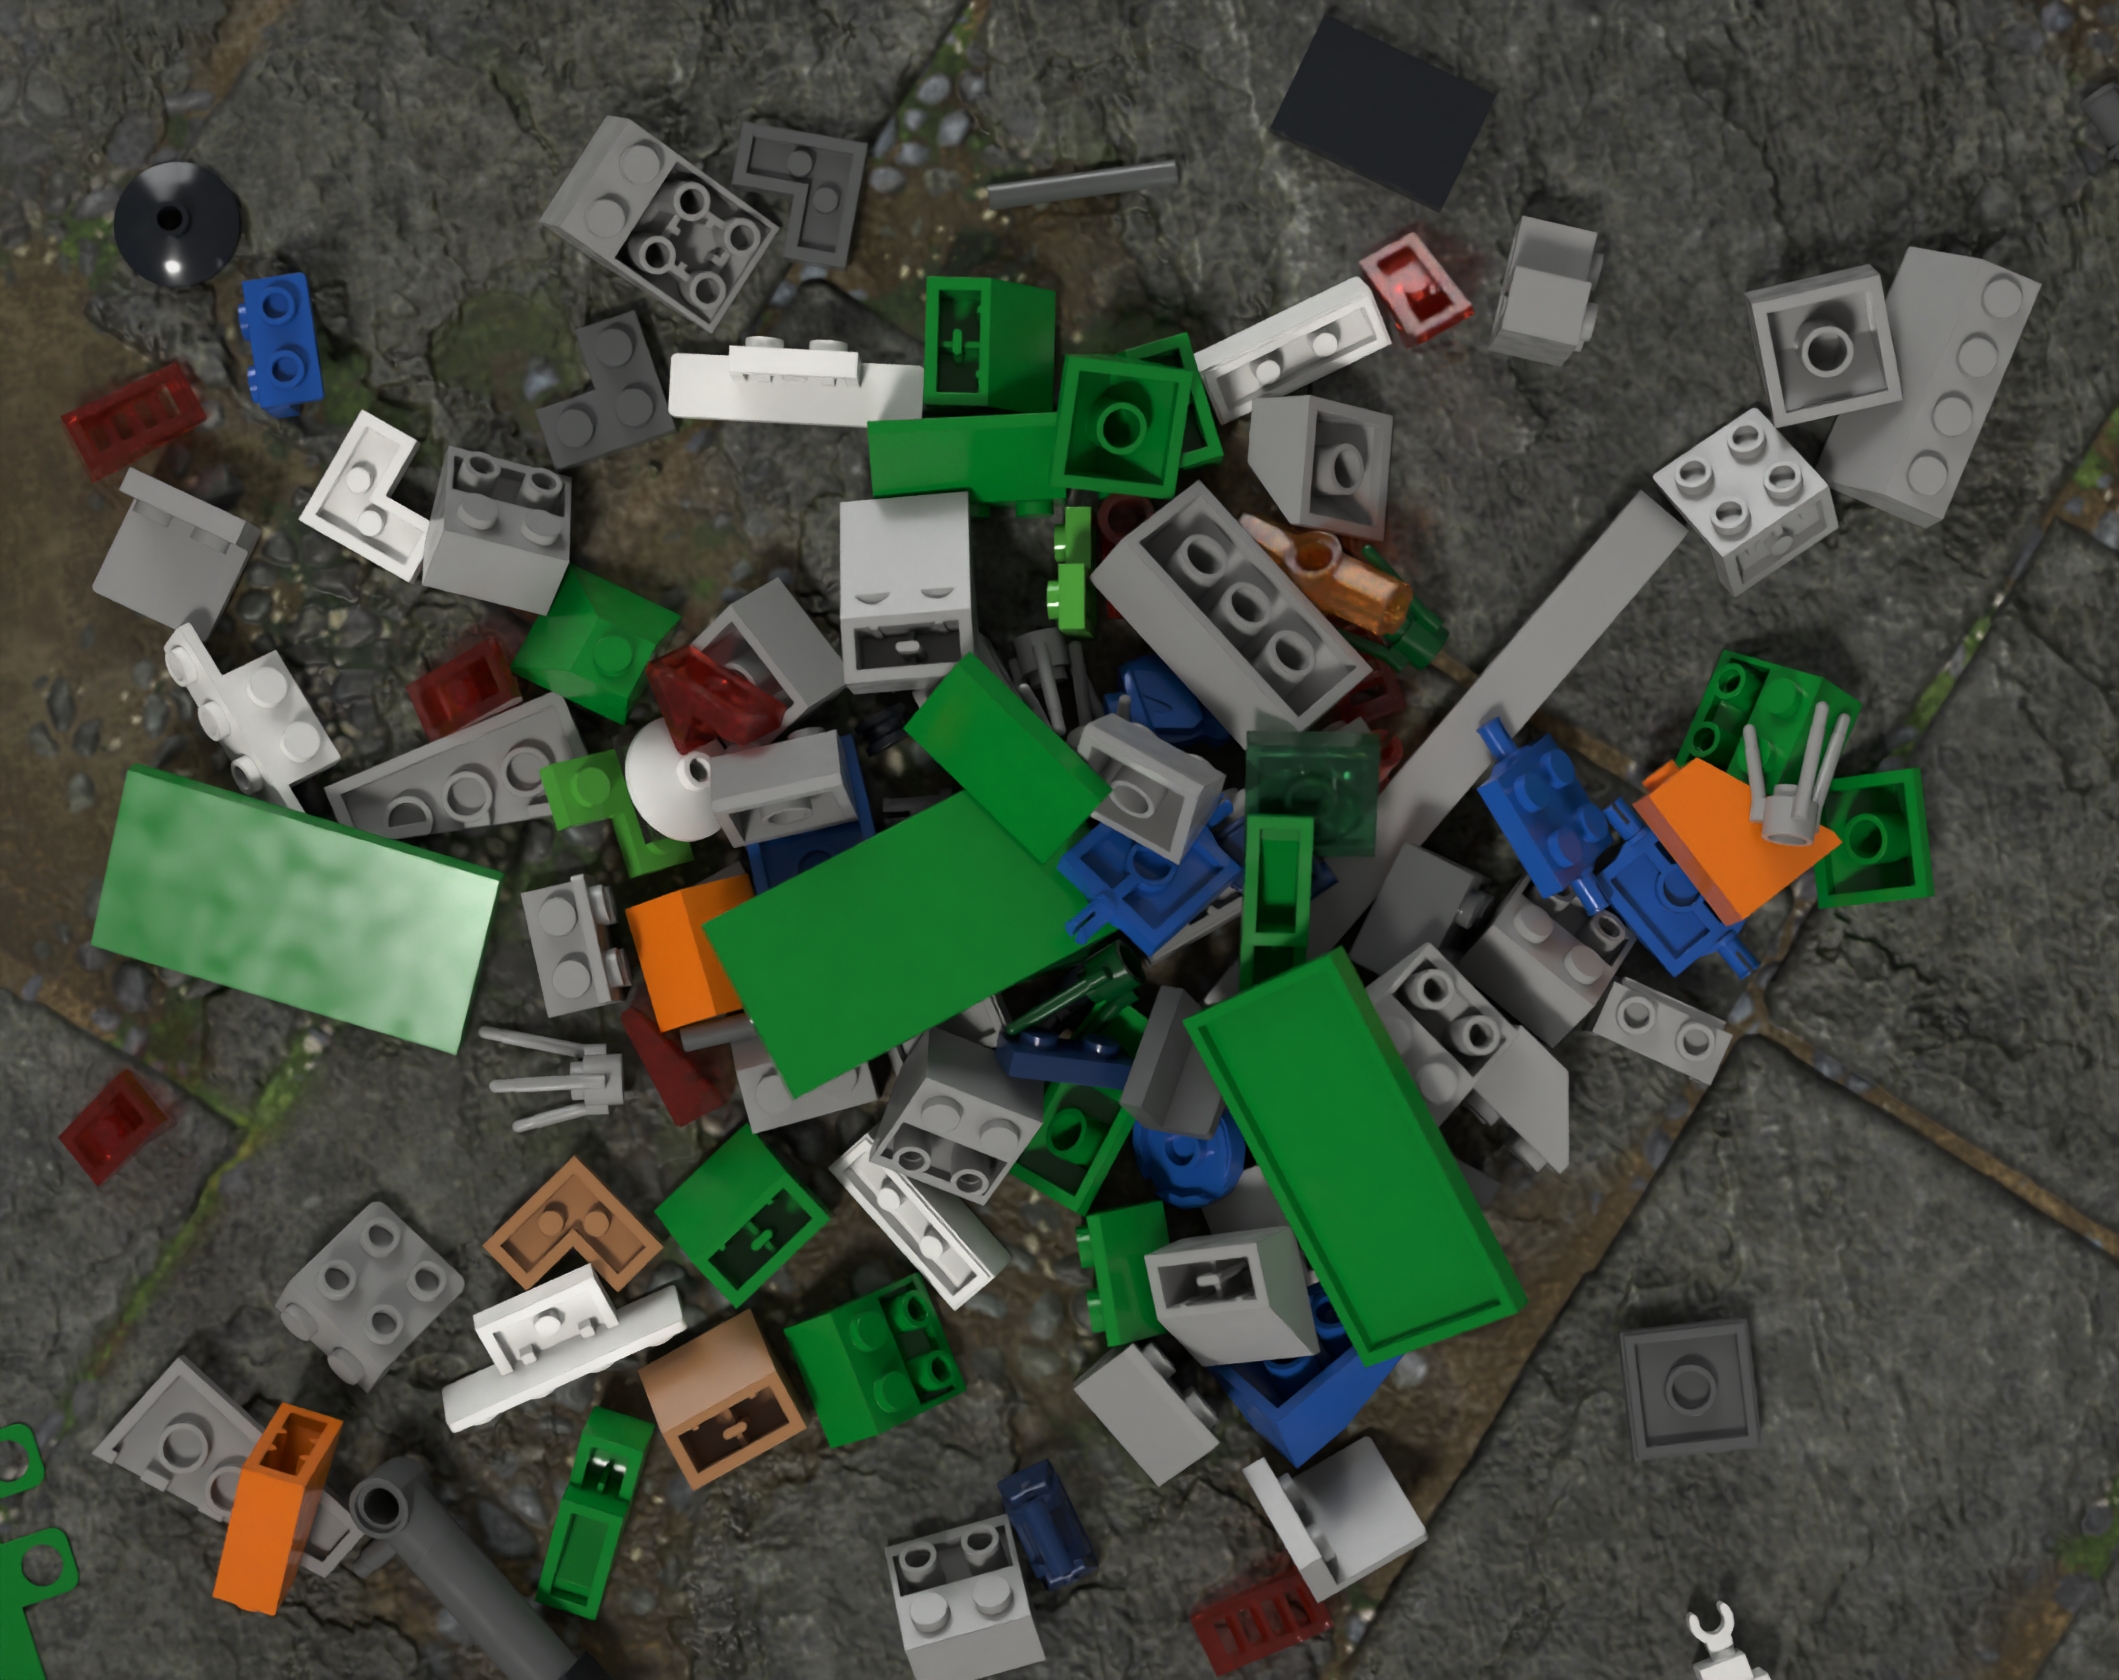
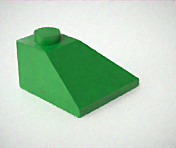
(596, 644)

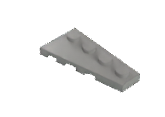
(464, 779)

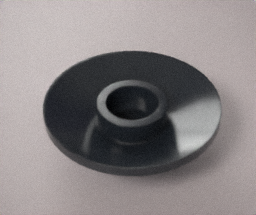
(202, 241)

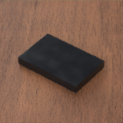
(1382, 113)

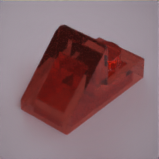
(1415, 290)
(465, 691)
(709, 701)
(116, 1126)

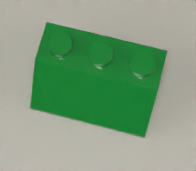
(991, 456)

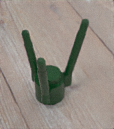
(1416, 639)
(1108, 974)

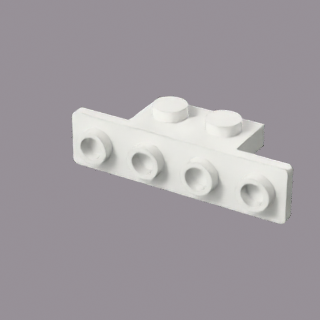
(793, 385)
(255, 717)
(555, 1338)

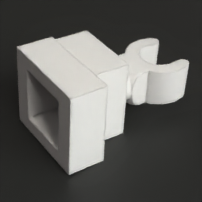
(1724, 1659)

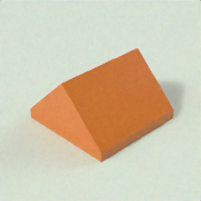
(675, 956)

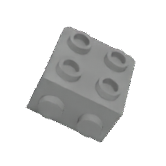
(369, 1295)

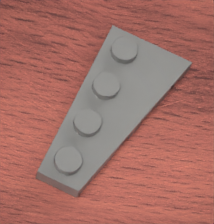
(194, 1443)

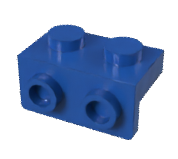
(283, 344)

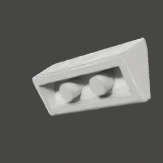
(1291, 349)
(925, 1224)

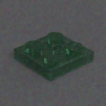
(1321, 777)

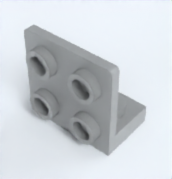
(1749, 499)
(175, 556)
(575, 945)
(1339, 1516)

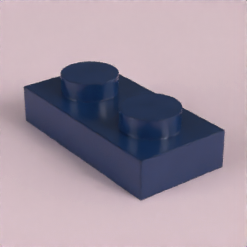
(1044, 1056)

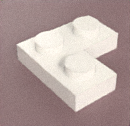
(355, 500)

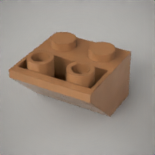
(723, 1399)

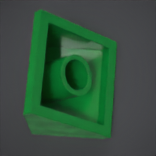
(1119, 425)
(1882, 840)
(1074, 1144)

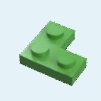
(1073, 596)
(595, 790)

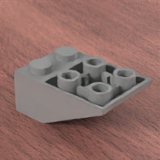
(659, 222)
(906, 591)

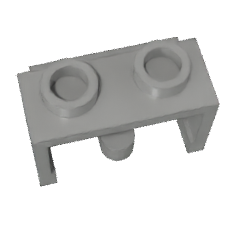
(1660, 1028)

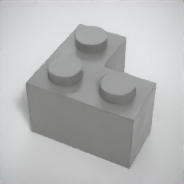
(1546, 292)

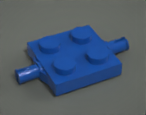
(1545, 815)
(1142, 889)
(1663, 903)

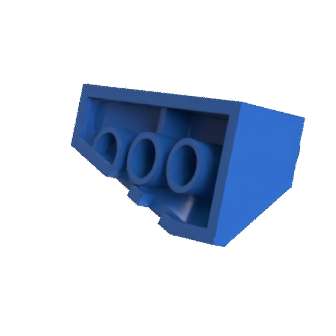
(1305, 1399)

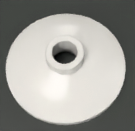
(664, 787)

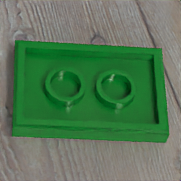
(1007, 757)

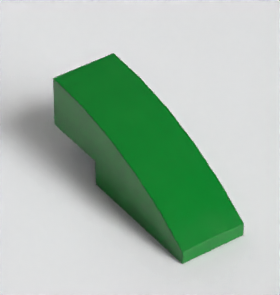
(1275, 896)
(594, 1512)

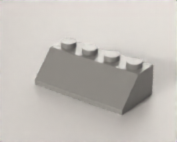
(1952, 342)
(1228, 619)

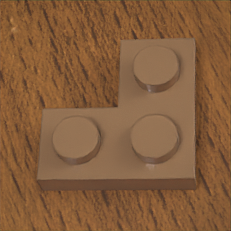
(577, 1213)

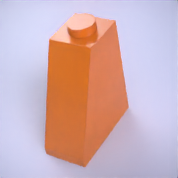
(1707, 830)
(276, 1508)

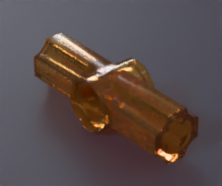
(1332, 578)

